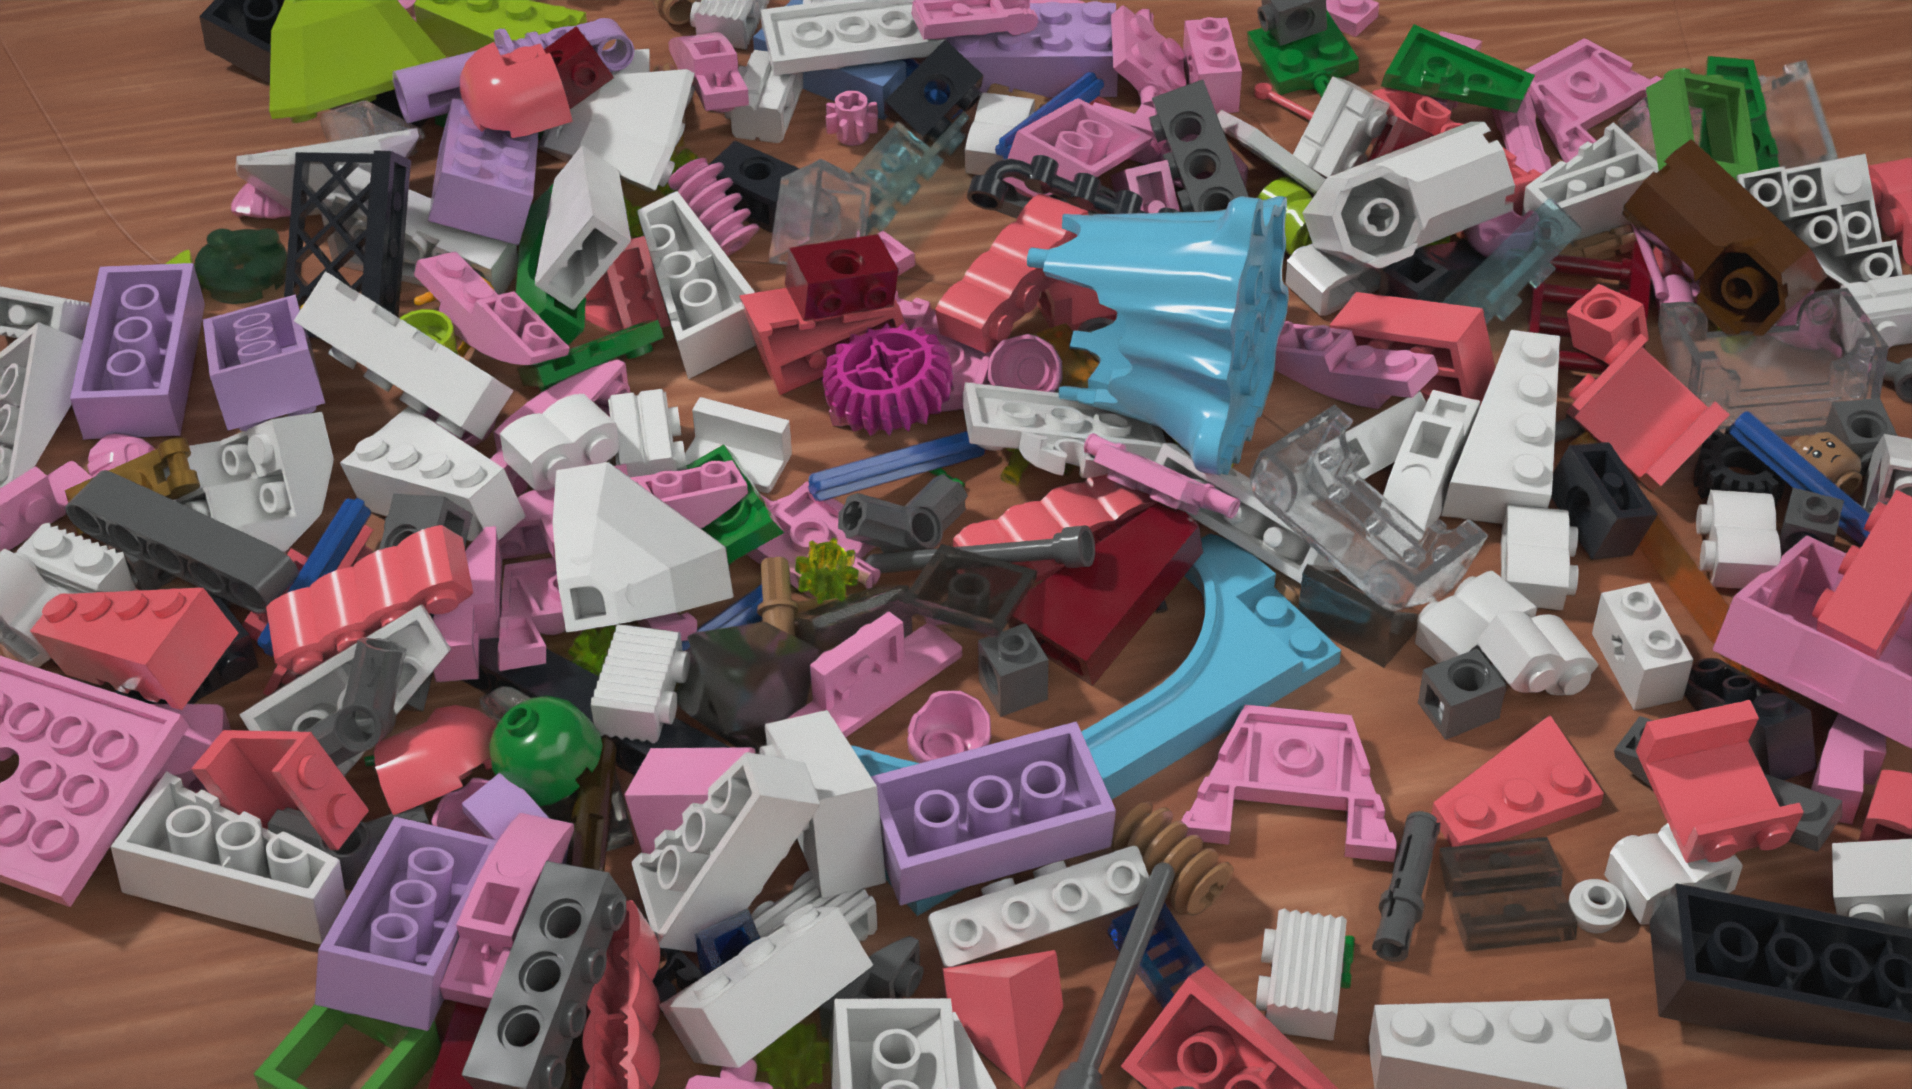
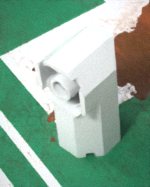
(1411, 197)

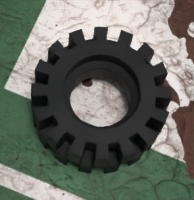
(1724, 452)

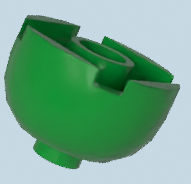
(545, 747)

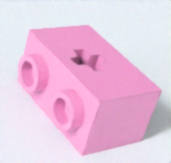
(1213, 57)

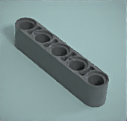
(182, 541)

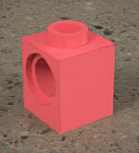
(1604, 319)

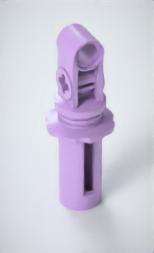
(429, 87)

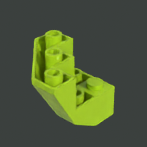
(340, 53)

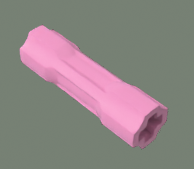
(1522, 136)

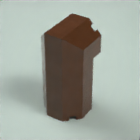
(1725, 241)

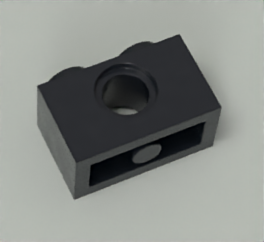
(941, 70)
(756, 179)
(1601, 500)

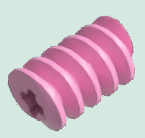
(714, 209)

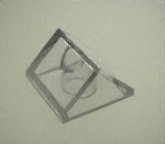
(818, 207)

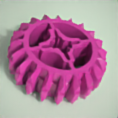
(888, 379)

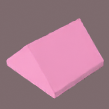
(670, 783)

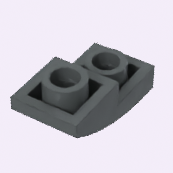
(893, 975)

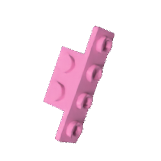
(35, 501)
(876, 670)

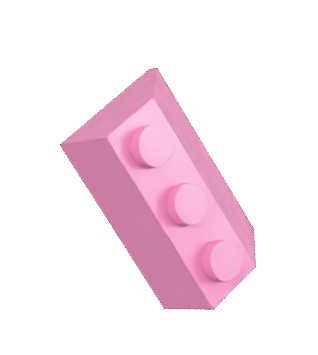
(1079, 140)

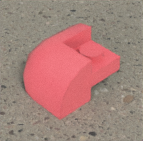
(514, 91)
(433, 756)

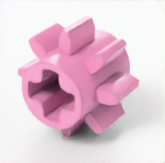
(851, 118)

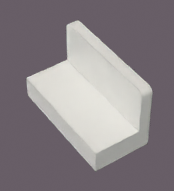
(755, 439)

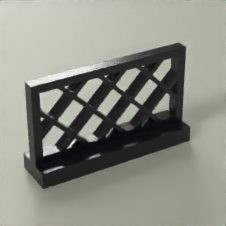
(382, 237)

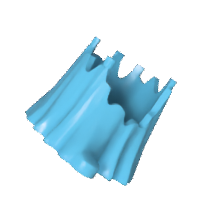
(1193, 320)

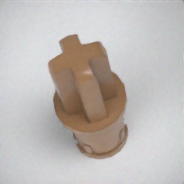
(776, 590)

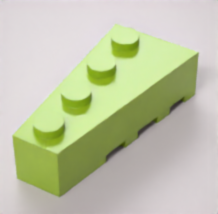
(470, 24)

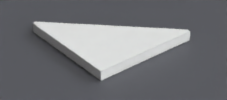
(1271, 152)

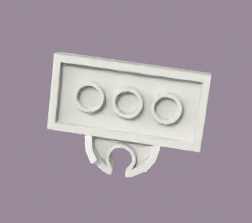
(841, 34)
(1051, 428)

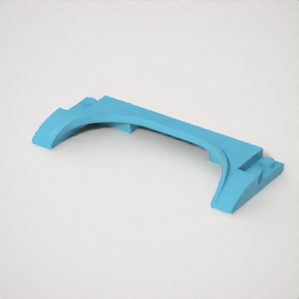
(1247, 654)

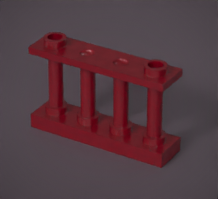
(1629, 273)

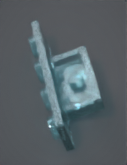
(898, 164)
(1517, 262)

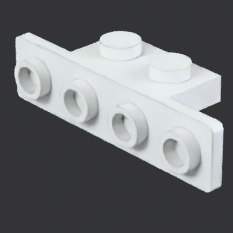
(1038, 907)

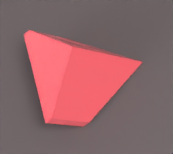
(627, 291)
(1008, 1008)

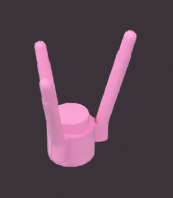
(1670, 288)

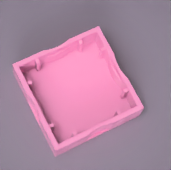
(1777, 637)

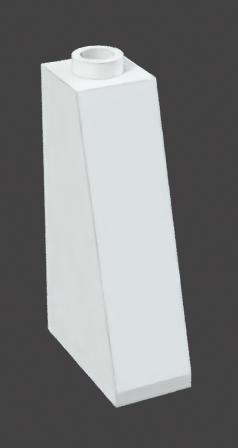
(582, 228)

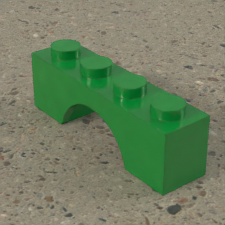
(558, 316)

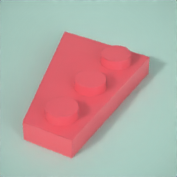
(1519, 790)

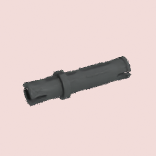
(1402, 902)

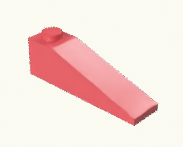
(1218, 1041)

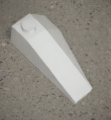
(34, 395)
(324, 687)

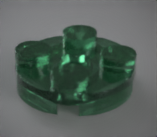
(225, 249)

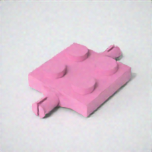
(1144, 55)
(1157, 480)
(805, 521)

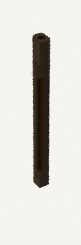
(588, 850)

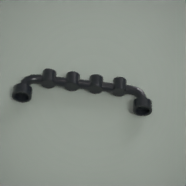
(1040, 176)

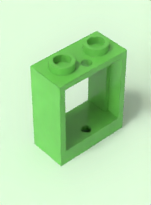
(1725, 117)
(405, 1066)

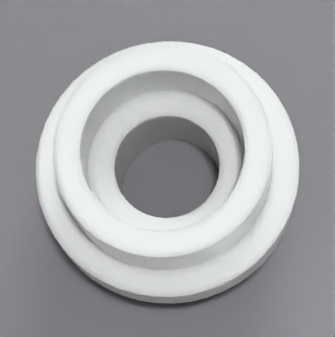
(1597, 917)

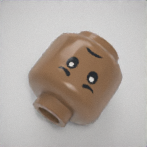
(1832, 459)

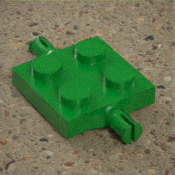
(1304, 62)

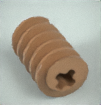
(1196, 877)

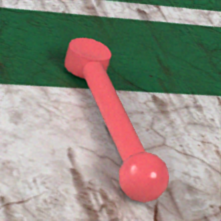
(1264, 91)

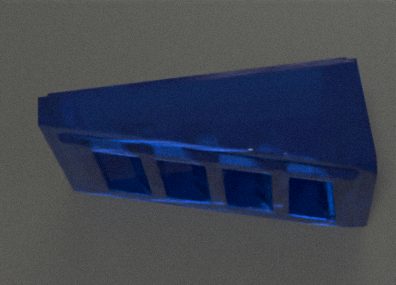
(1181, 948)

